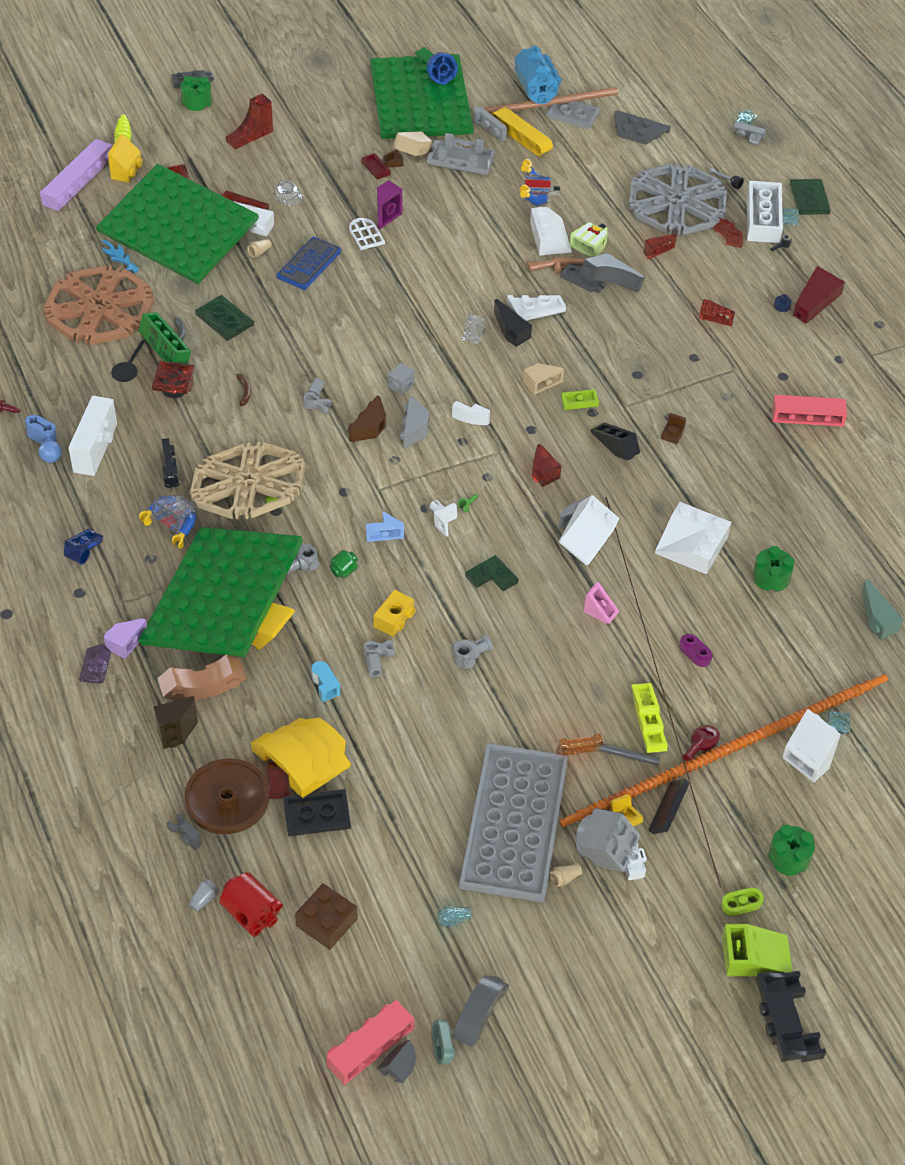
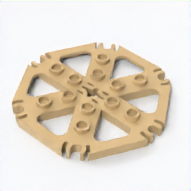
(247, 480)

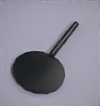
(126, 370)

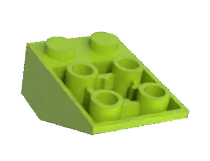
(754, 950)

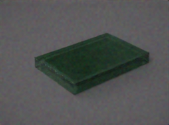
(810, 196)
(224, 317)

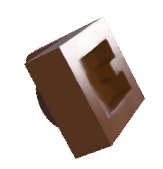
(674, 428)

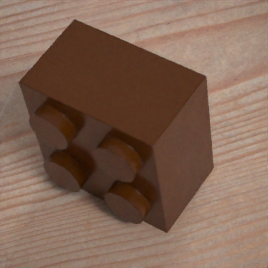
(326, 916)

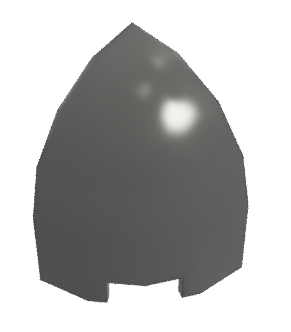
(399, 1062)

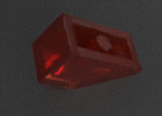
(545, 467)

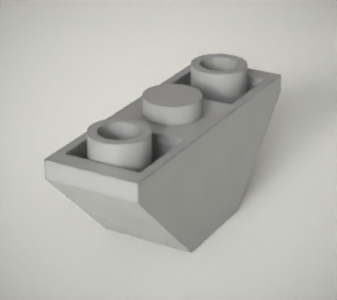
(415, 423)

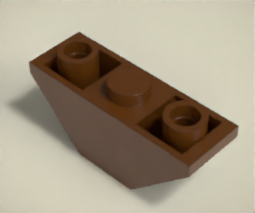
(369, 422)

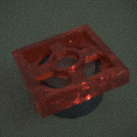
(173, 379)

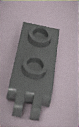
(179, 77)
(571, 274)

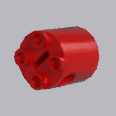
(250, 903)

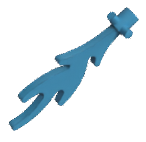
(118, 256)

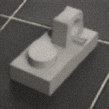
(755, 133)

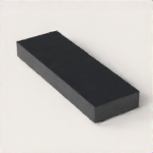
(669, 806)

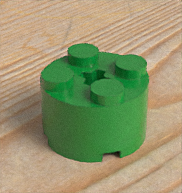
(196, 93)
(773, 569)
(791, 850)

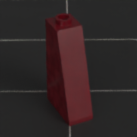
(817, 294)

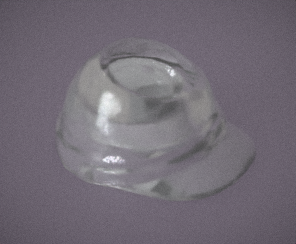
(287, 193)

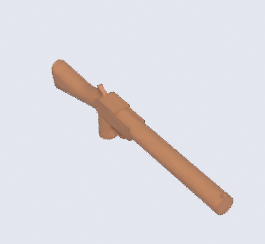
(558, 263)

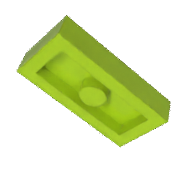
(579, 399)

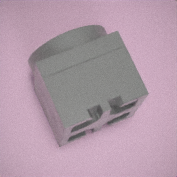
(606, 839)

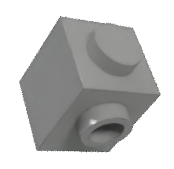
(401, 379)

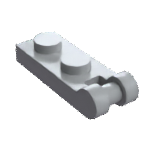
(490, 123)

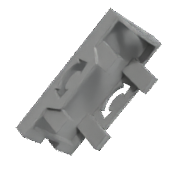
(451, 156)

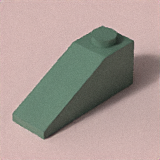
(880, 614)

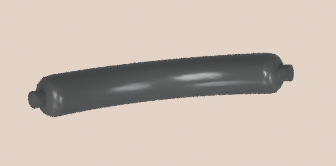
(182, 331)

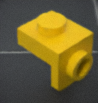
(624, 806)

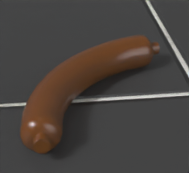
(247, 389)

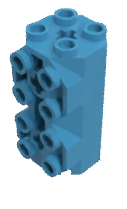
(537, 75)

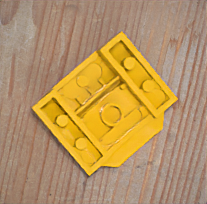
(306, 751)

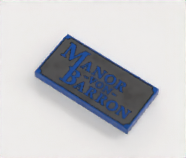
(308, 263)

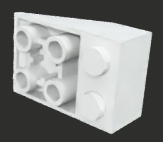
(812, 746)

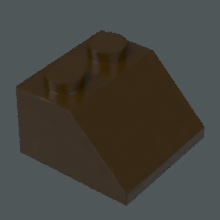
(175, 721)

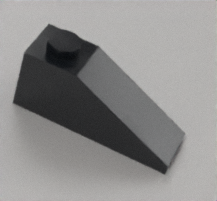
(513, 326)
(617, 440)

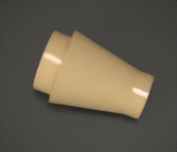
(257, 248)
(563, 875)

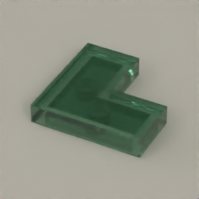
(493, 570)

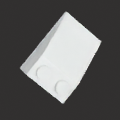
(588, 529)

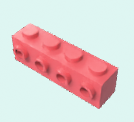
(809, 410)
(369, 1042)

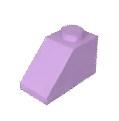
(124, 637)

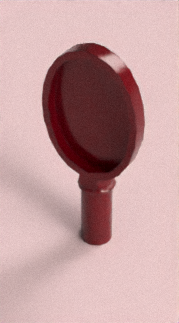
(702, 739)

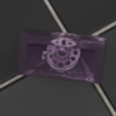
(95, 664)

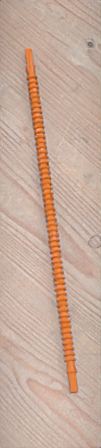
(727, 749)

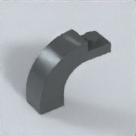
(478, 1008)

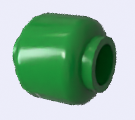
(343, 564)

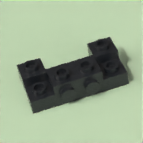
(782, 1017)

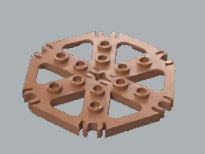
(92, 313)

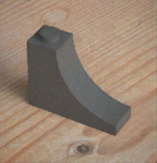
(609, 269)

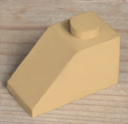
(413, 143)
(542, 376)

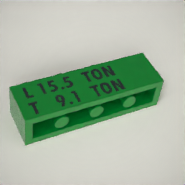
(163, 339)

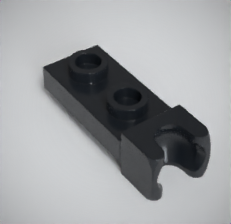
(170, 469)

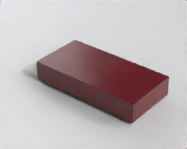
(375, 166)

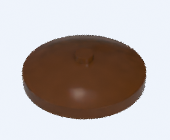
(227, 796)

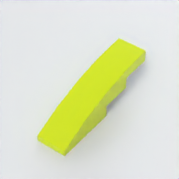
(649, 717)

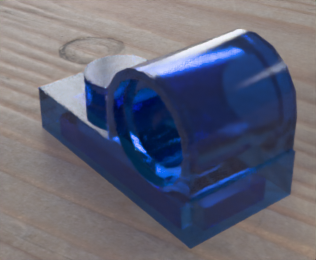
(79, 546)

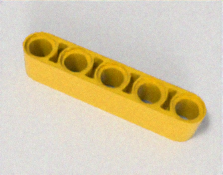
(523, 132)

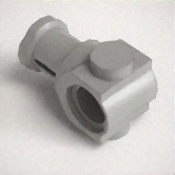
(305, 559)
(467, 652)

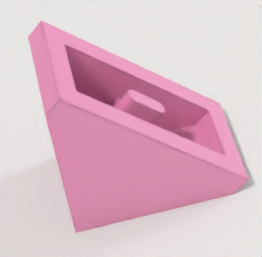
(600, 605)

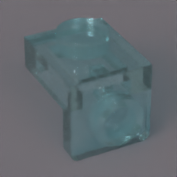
(746, 117)

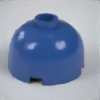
(442, 67)

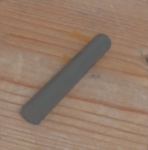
(629, 754)

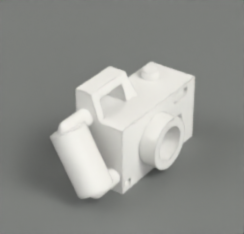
(635, 867)

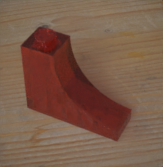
(256, 123)

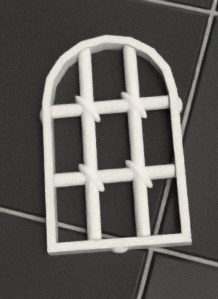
(366, 237)

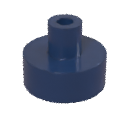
(782, 303)

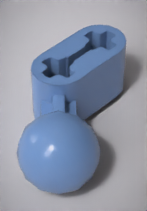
(45, 434)

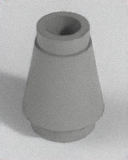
(203, 895)

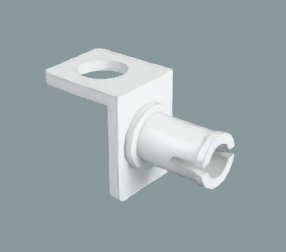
(443, 515)

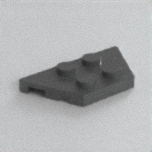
(638, 128)

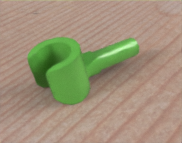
(464, 502)

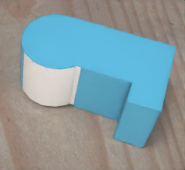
(324, 677)

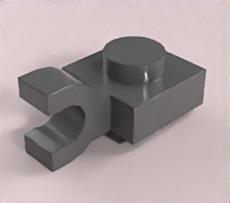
(188, 834)

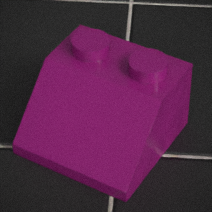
(388, 203)

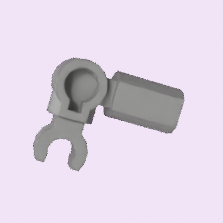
(312, 400)
(372, 652)

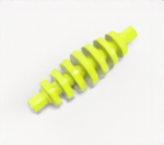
(123, 128)

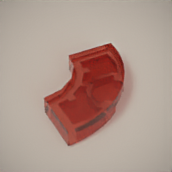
(730, 232)

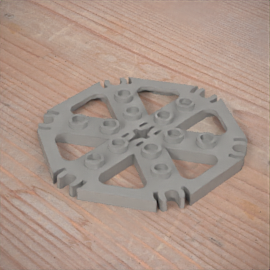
(677, 198)

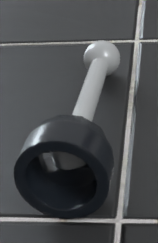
(736, 181)

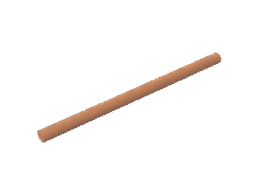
(557, 100)

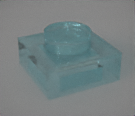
(790, 216)
(840, 722)

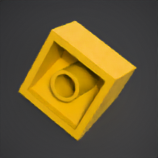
(124, 160)
(272, 624)

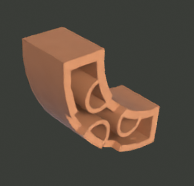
(214, 680)

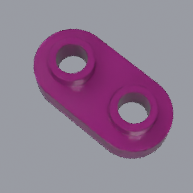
(693, 648)

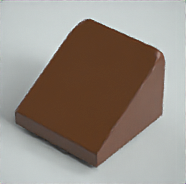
(393, 159)

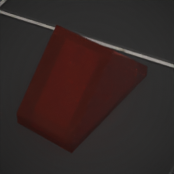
(277, 781)

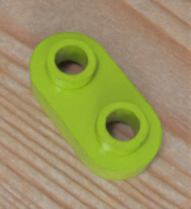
(740, 900)

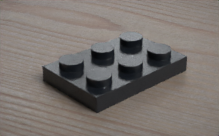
(317, 812)

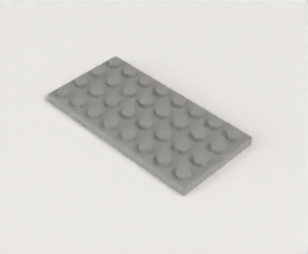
(514, 823)

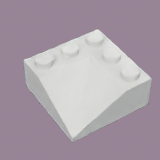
(693, 537)

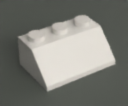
(549, 232)

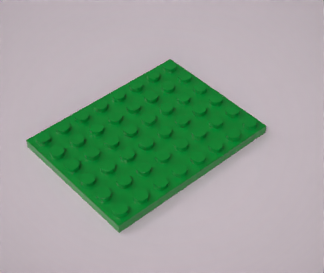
(415, 103)
(177, 223)
(221, 591)

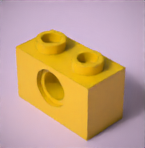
(394, 613)

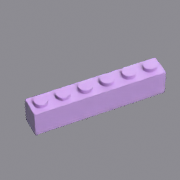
(76, 175)

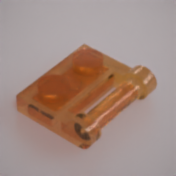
(579, 745)

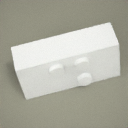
(764, 211)
(93, 435)

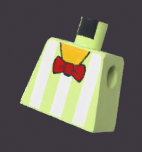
(589, 239)

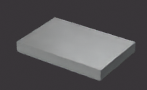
(574, 113)

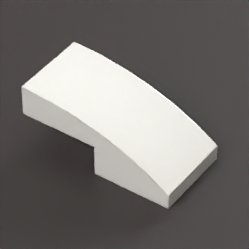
(474, 415)

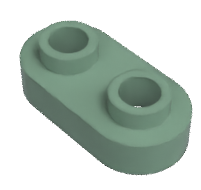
(441, 1041)

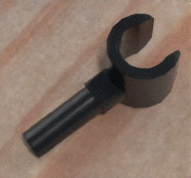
(784, 243)

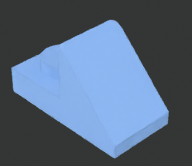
(388, 530)

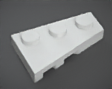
(538, 307)

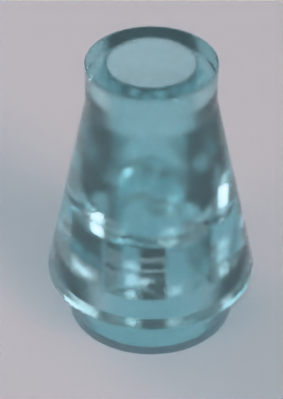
(453, 915)

